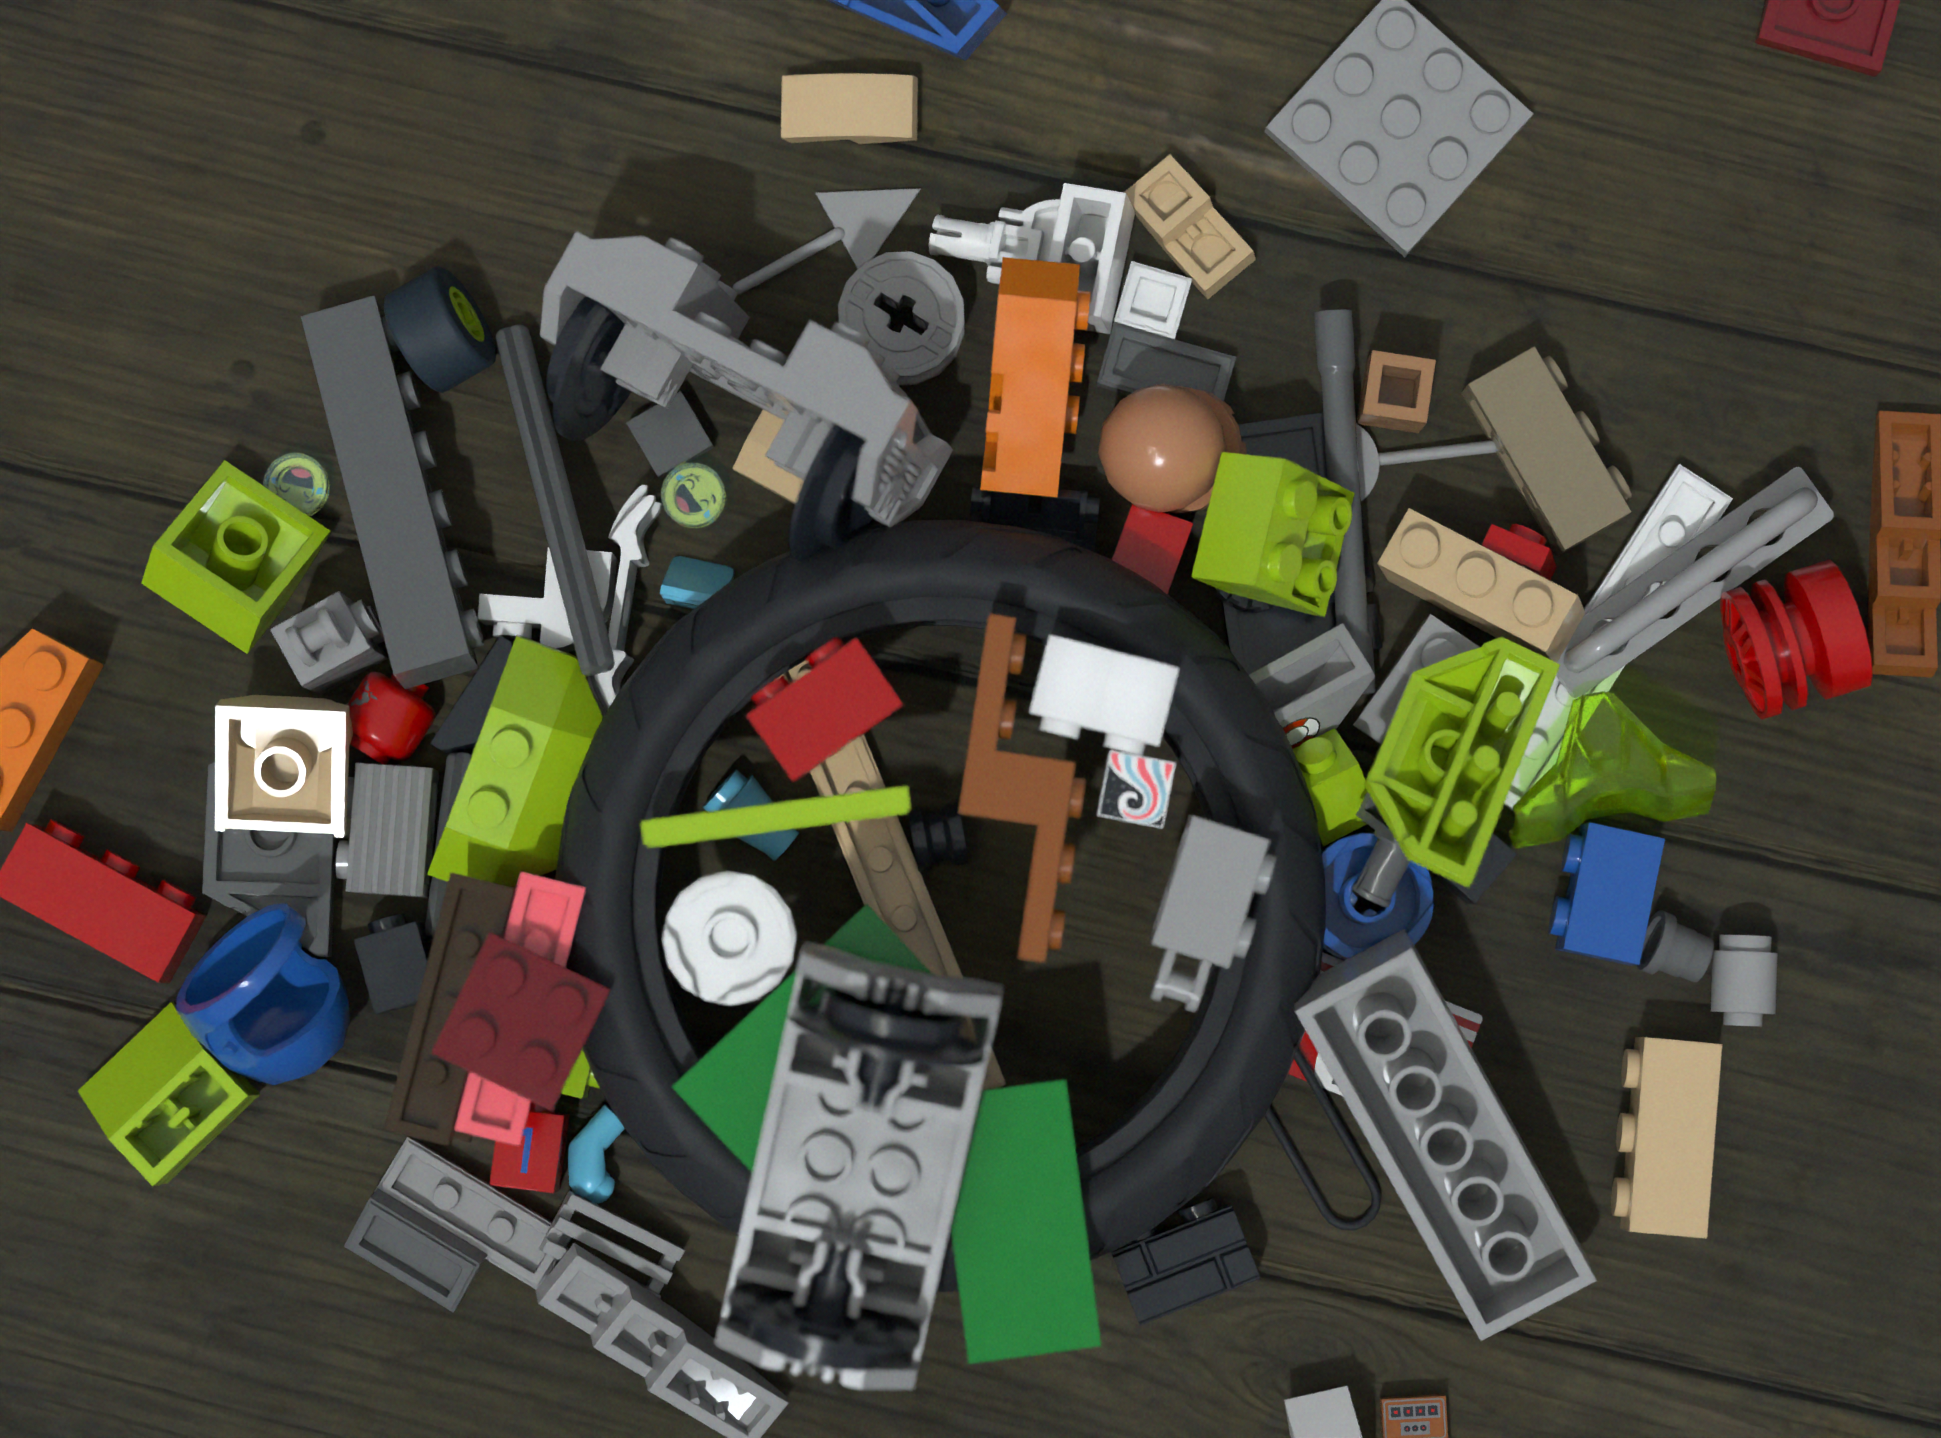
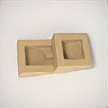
(849, 107)
(1189, 226)

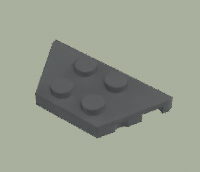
(269, 868)

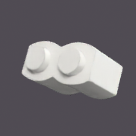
(1103, 693)

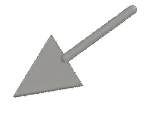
(859, 219)

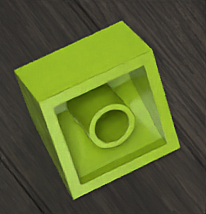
(234, 556)

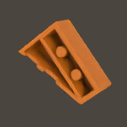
(1032, 375)
(39, 699)

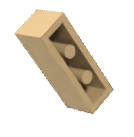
(1480, 586)
(1667, 1137)

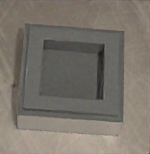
(670, 435)

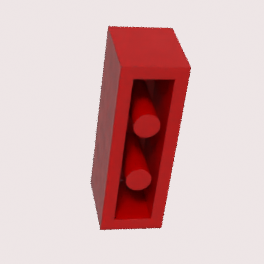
(100, 900)

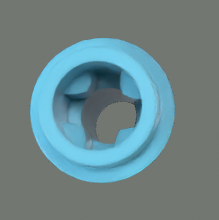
(739, 792)

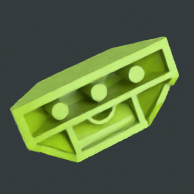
(1458, 752)
(520, 770)

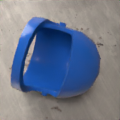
(265, 1000)

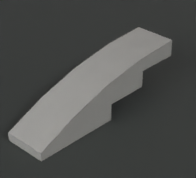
(661, 1346)

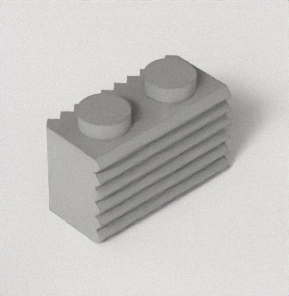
(389, 830)

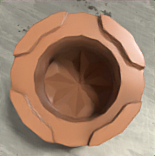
(1167, 447)

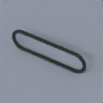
(1349, 1145)

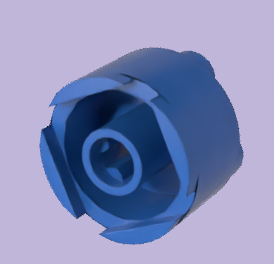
(1354, 932)

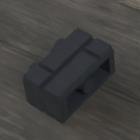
(1185, 1261)

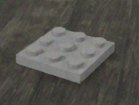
(1398, 123)

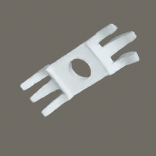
(628, 533)

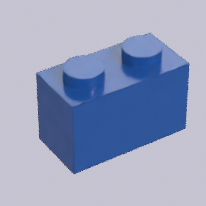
(1606, 893)

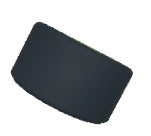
(439, 329)

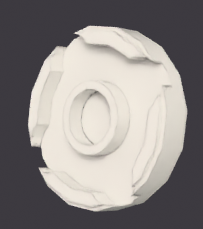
(729, 938)

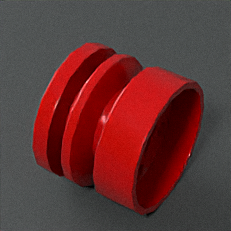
(1809, 635)

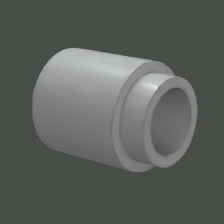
(1744, 979)

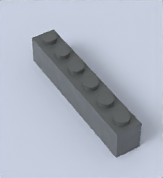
(391, 493)

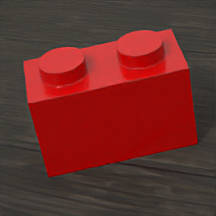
(822, 708)

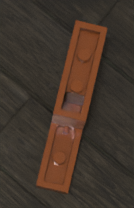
(1020, 789)

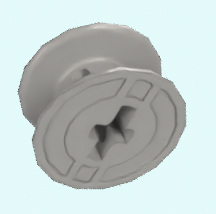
(937, 307)

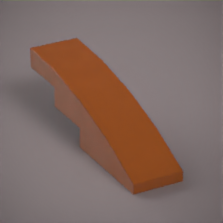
(1905, 544)

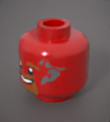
(388, 718)

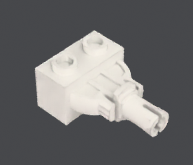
(1080, 228)

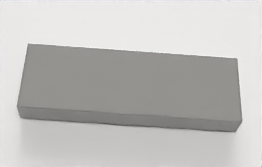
(471, 1210)

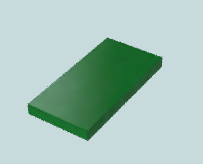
(736, 1077)
(1023, 1229)

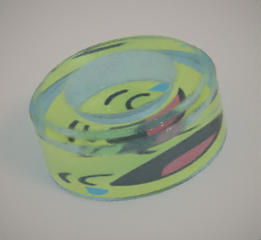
(299, 482)
(693, 495)

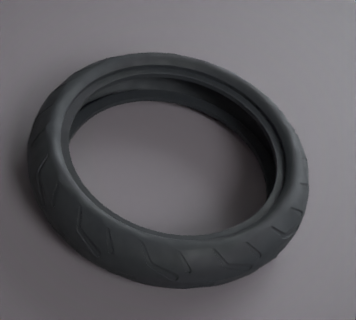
(945, 576)

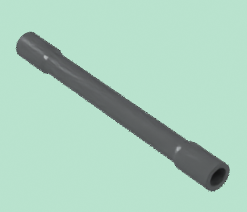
(1336, 365)

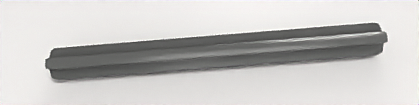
(555, 501)

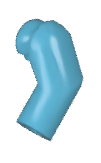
(587, 1157)

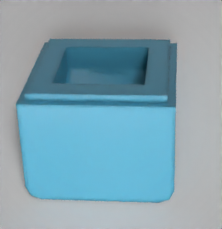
(693, 581)

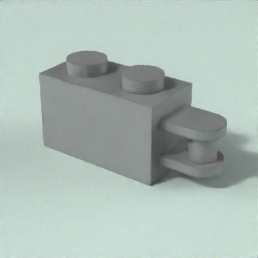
(331, 642)
(1208, 904)

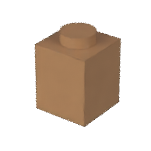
(1396, 391)

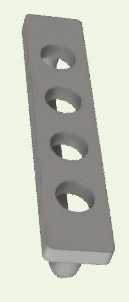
(1793, 511)

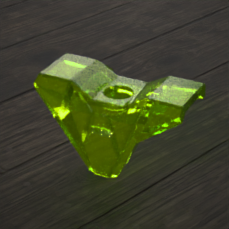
(1610, 768)

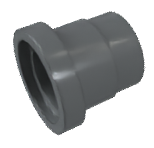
(1675, 949)

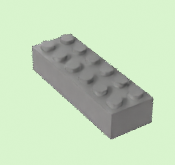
(1442, 1135)

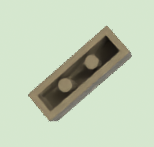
(1548, 450)

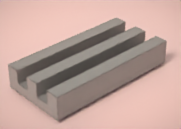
(659, 1273)

